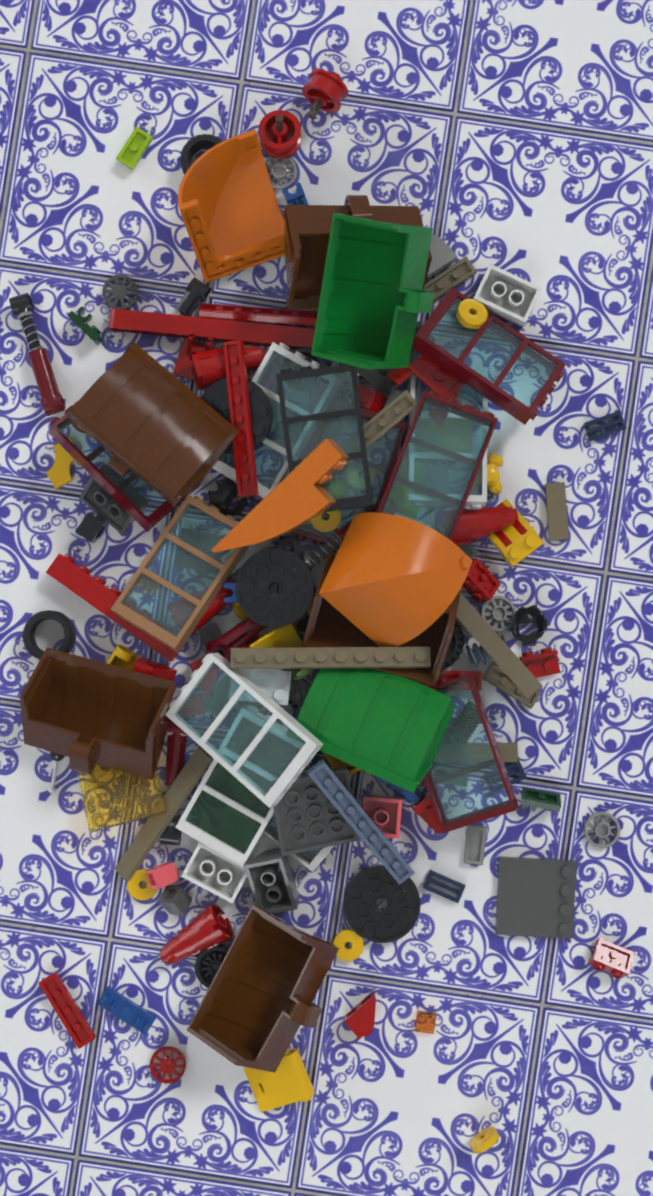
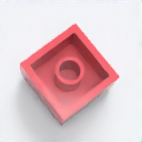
(384, 812)

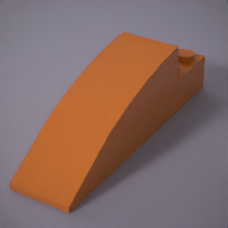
(292, 501)

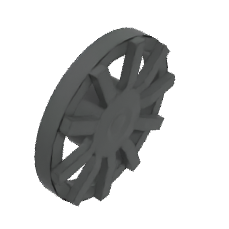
(120, 292)

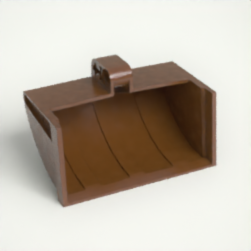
(308, 236)
(153, 425)
(332, 629)
(96, 713)
(263, 992)

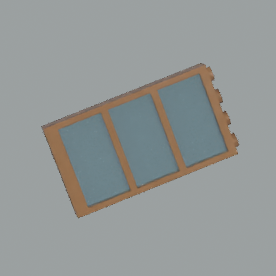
(180, 574)

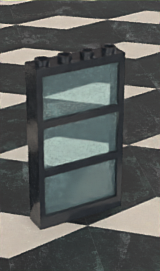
(323, 406)

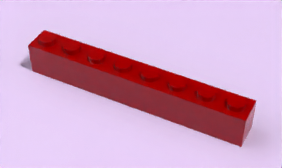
(101, 597)

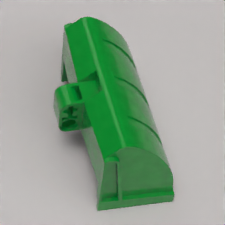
(372, 292)
(378, 722)

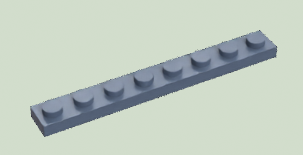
(360, 821)

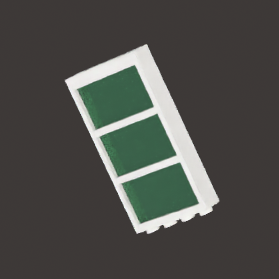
(225, 815)

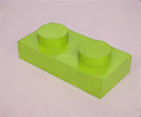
(134, 148)

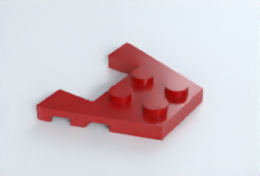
(430, 375)

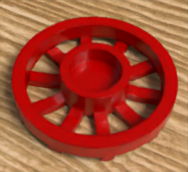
(167, 1065)

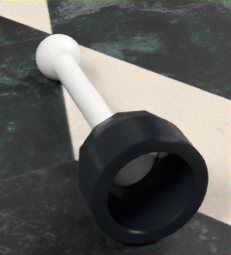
(56, 757)

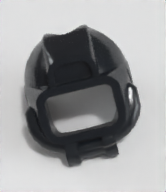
(225, 495)
(529, 615)

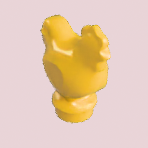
(493, 475)

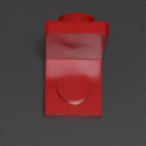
(426, 811)

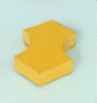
(61, 470)

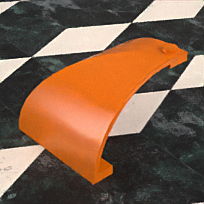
(231, 208)
(394, 577)

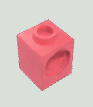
(162, 875)

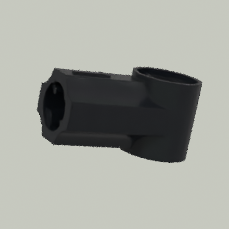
(195, 294)

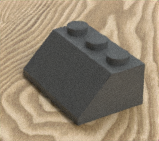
(106, 506)
(272, 882)

